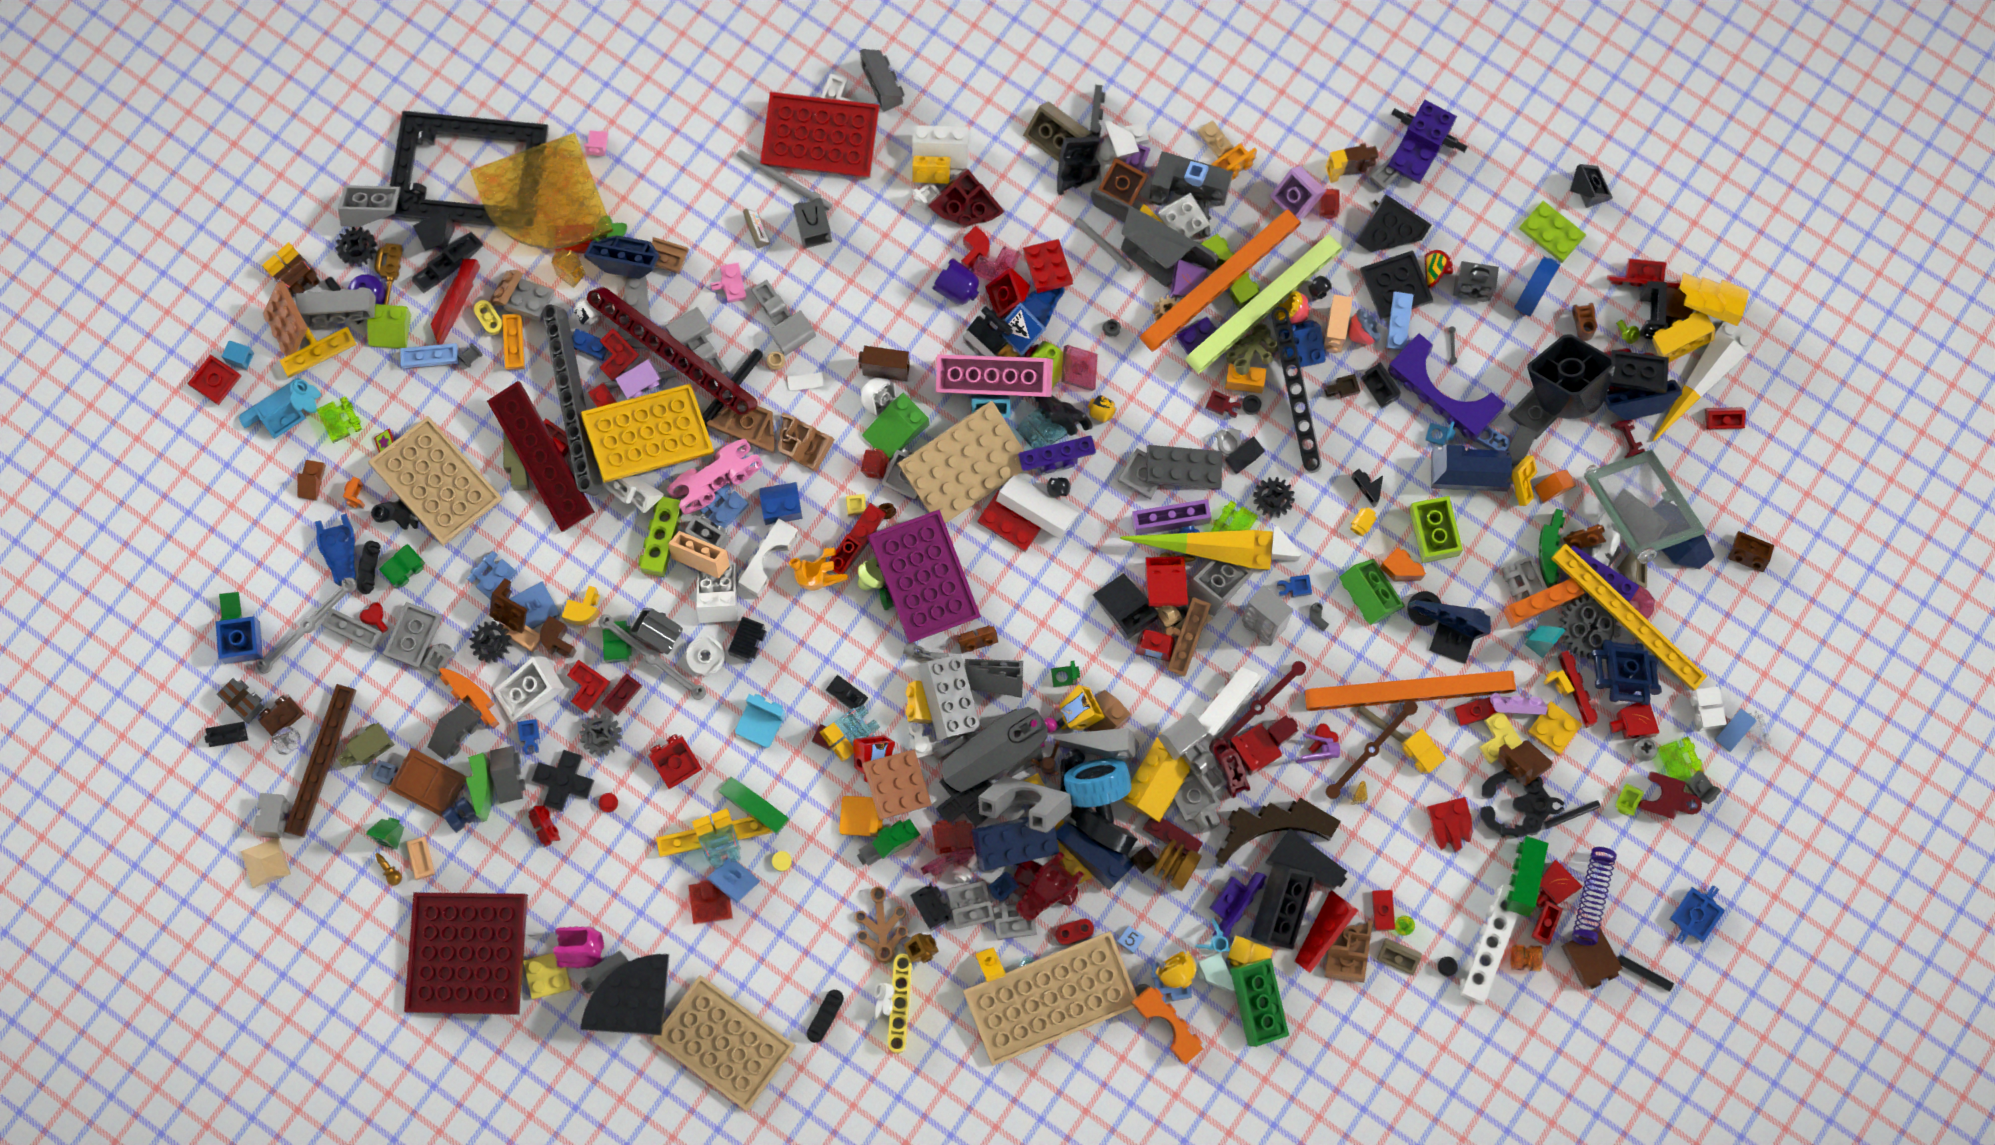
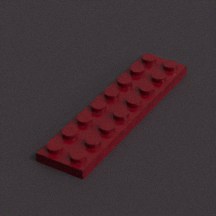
(540, 456)

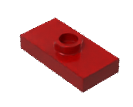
(1474, 711)
(1383, 910)

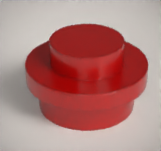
(608, 802)

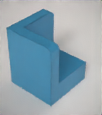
(237, 354)

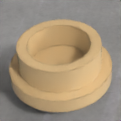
(776, 360)

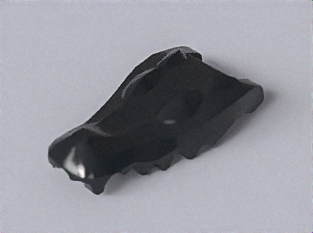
(1063, 414)

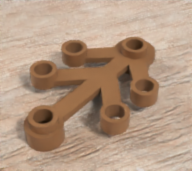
(881, 929)

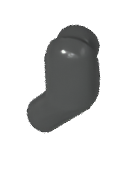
(1316, 616)

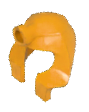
(814, 574)

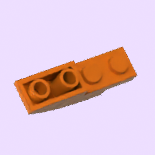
(466, 690)

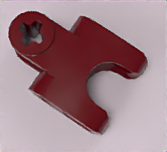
(1230, 767)
(1671, 797)

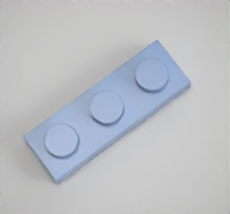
(1399, 320)
(429, 355)

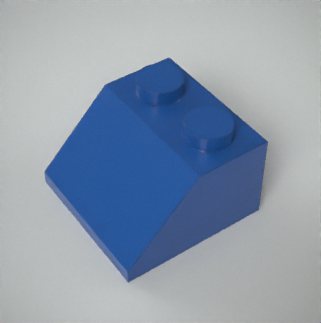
(780, 502)

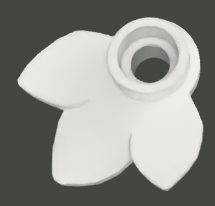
(884, 993)

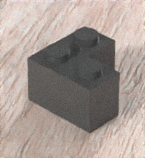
(452, 731)
(505, 774)

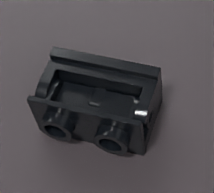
(931, 907)

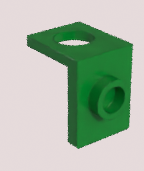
(230, 606)
(1072, 675)

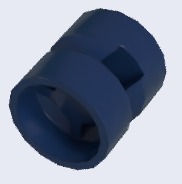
(454, 819)

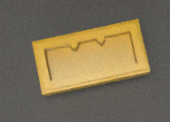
(990, 964)

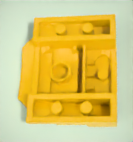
(1719, 300)

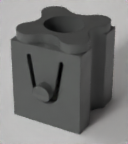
(812, 223)
(655, 630)

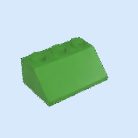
(1371, 591)

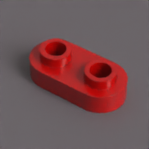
(1074, 931)

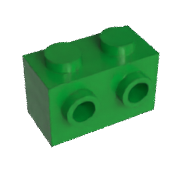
(895, 838)

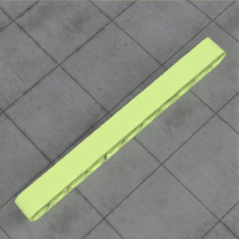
(1263, 304)

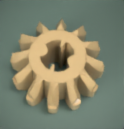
(1163, 305)

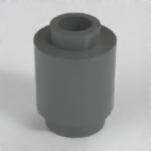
(868, 854)

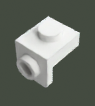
(925, 195)

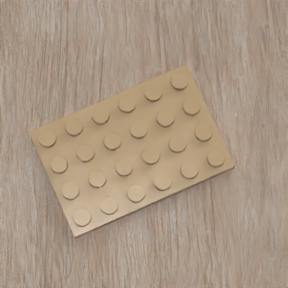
(964, 463)
(435, 481)
(724, 1043)

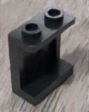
(1656, 294)

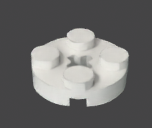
(705, 645)

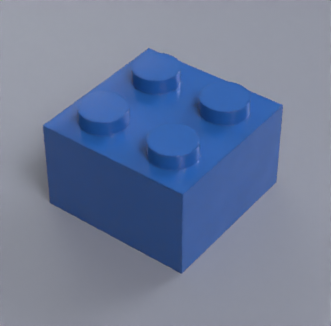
(239, 640)

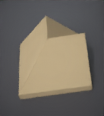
(265, 862)

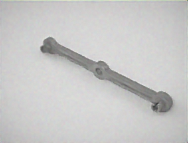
(348, 585)
(697, 691)

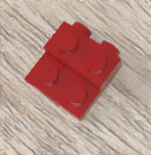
(674, 761)

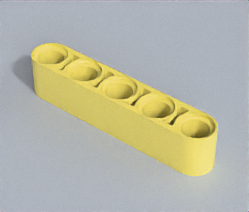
(903, 1013)

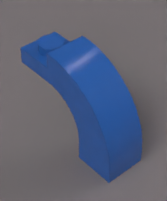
(1537, 286)

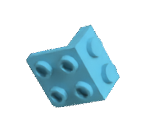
(760, 720)

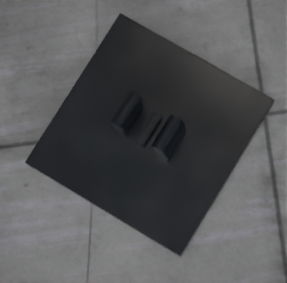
(1451, 643)

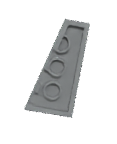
(636, 296)

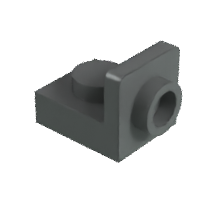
(1703, 788)

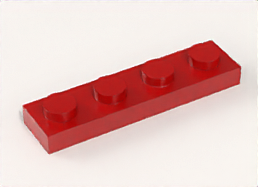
(1580, 695)

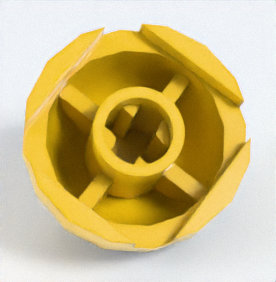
(1178, 970)

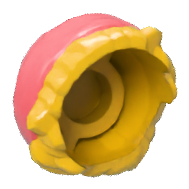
(1297, 306)

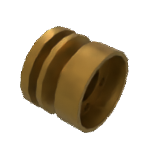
(1176, 865)

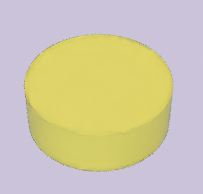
(781, 861)

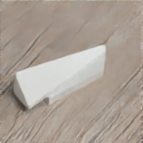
(634, 490)

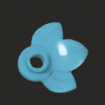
(304, 396)

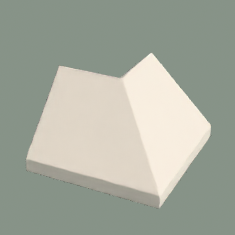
(1122, 141)

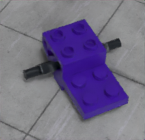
(1423, 140)

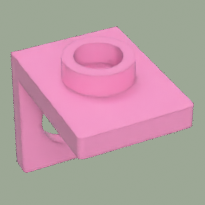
(596, 143)

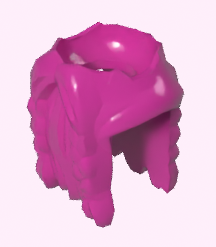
(578, 947)

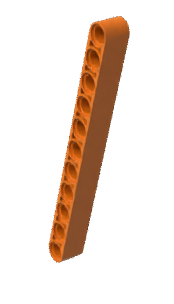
(1220, 280)
(1413, 689)

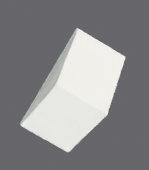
(1283, 548)

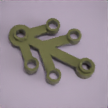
(1260, 333)

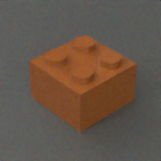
(1123, 182)

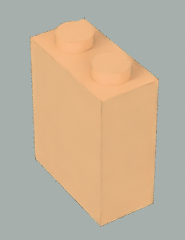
(1337, 323)

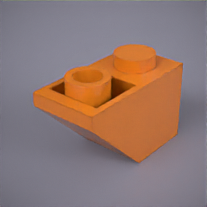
(1401, 567)

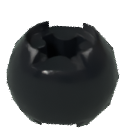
(1320, 287)
(1058, 487)

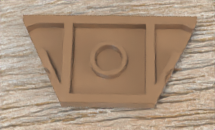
(755, 426)

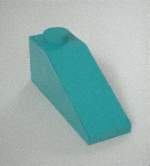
(1543, 639)

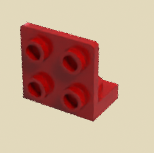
(1255, 749)

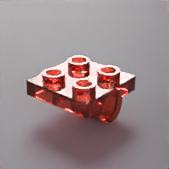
(709, 903)

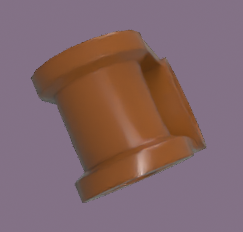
(1584, 317)

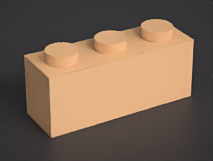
(699, 554)

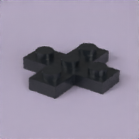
(563, 780)
(963, 802)

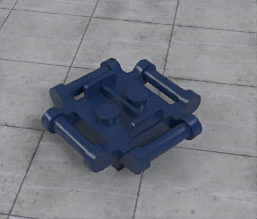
(1628, 671)

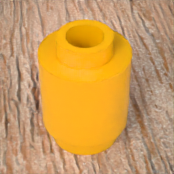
(1363, 521)

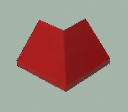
(1007, 292)

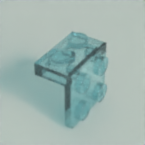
(1039, 430)

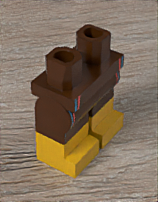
(1350, 161)
(299, 270)

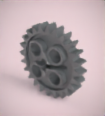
(1576, 617)

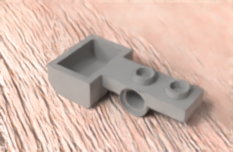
(789, 330)
(691, 331)
(1184, 740)

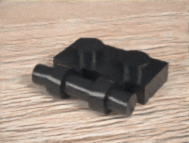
(986, 333)

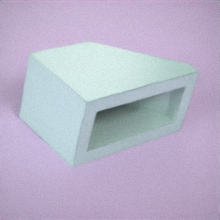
(1216, 973)

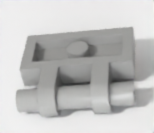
(1529, 576)
(1012, 927)

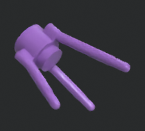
(1328, 751)

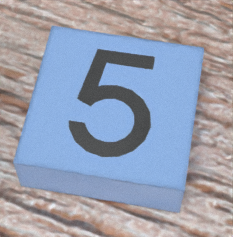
(1131, 939)

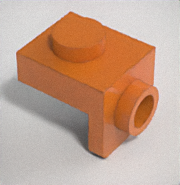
(352, 491)

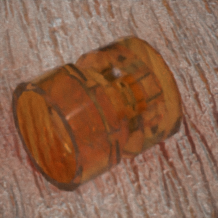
(1526, 957)

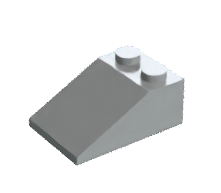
(366, 204)
(1218, 583)

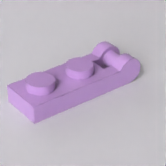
(1518, 704)

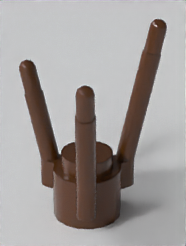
(1048, 764)

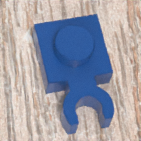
(1298, 586)
(528, 733)

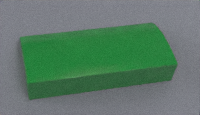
(1259, 1002)

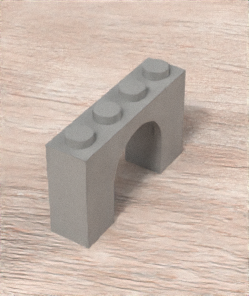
(1049, 803)

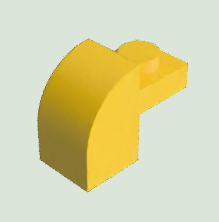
(582, 613)

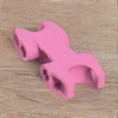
(702, 484)

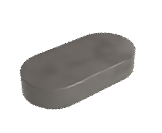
(951, 747)

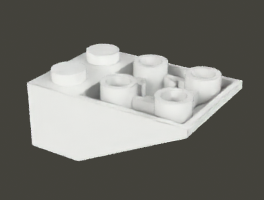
(717, 596)

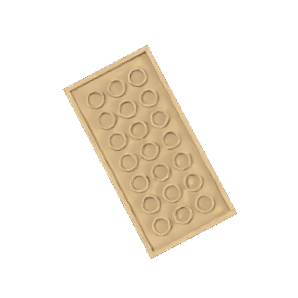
(1051, 998)

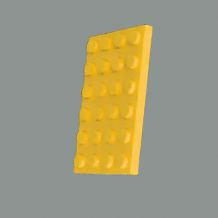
(647, 433)

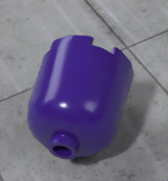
(957, 283)

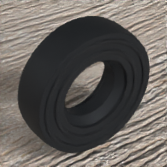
(1415, 616)

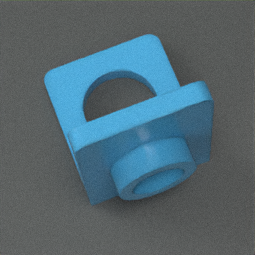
(1447, 434)

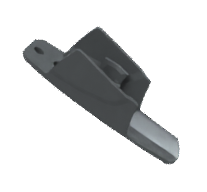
(1151, 242)

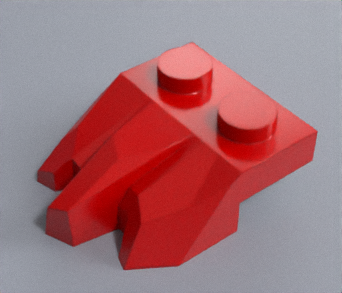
(1451, 823)

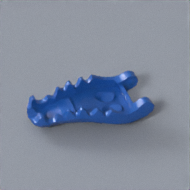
(1043, 304)
(337, 548)

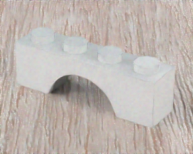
(780, 537)

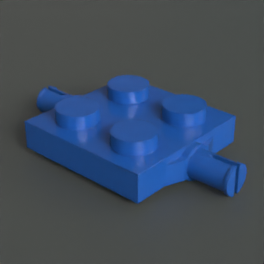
(1697, 914)

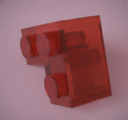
(952, 837)

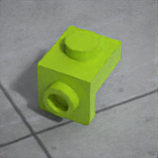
(1629, 799)

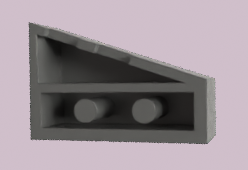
(995, 676)

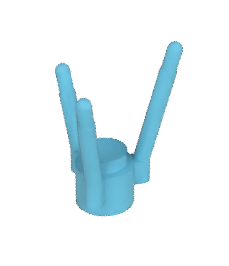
(1217, 942)

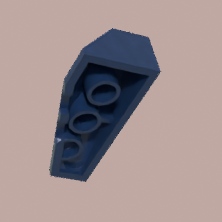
(1466, 620)

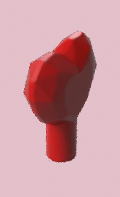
(374, 616)
(1322, 731)

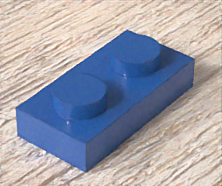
(589, 344)

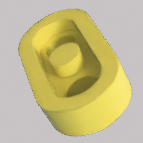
(489, 318)

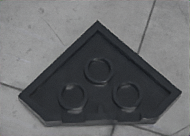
(1392, 226)

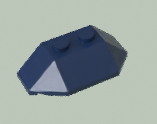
(623, 256)
(1638, 403)
(1690, 553)

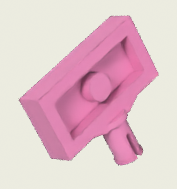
(731, 283)

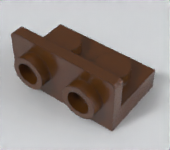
(1751, 551)
(281, 715)

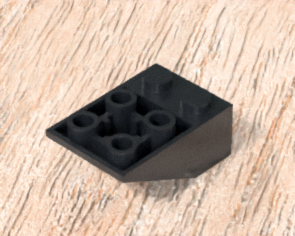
(1126, 606)

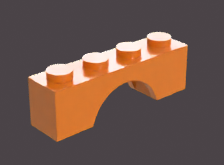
(1536, 604)
(1184, 1044)

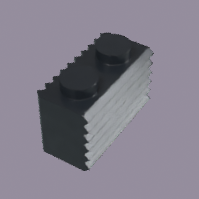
(747, 639)

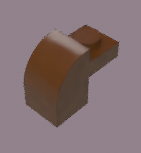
(551, 637)

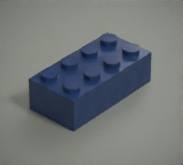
(1012, 844)

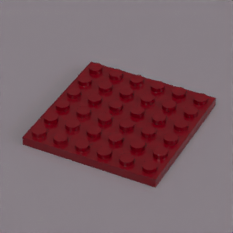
(466, 953)

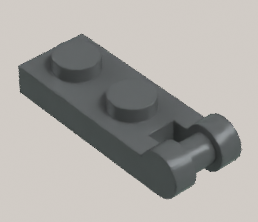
(1097, 113)

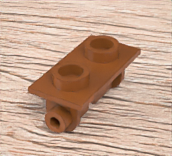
(1584, 539)
(986, 637)

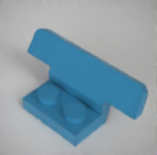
(274, 412)

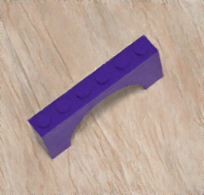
(1469, 417)

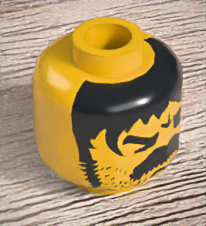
(1101, 408)

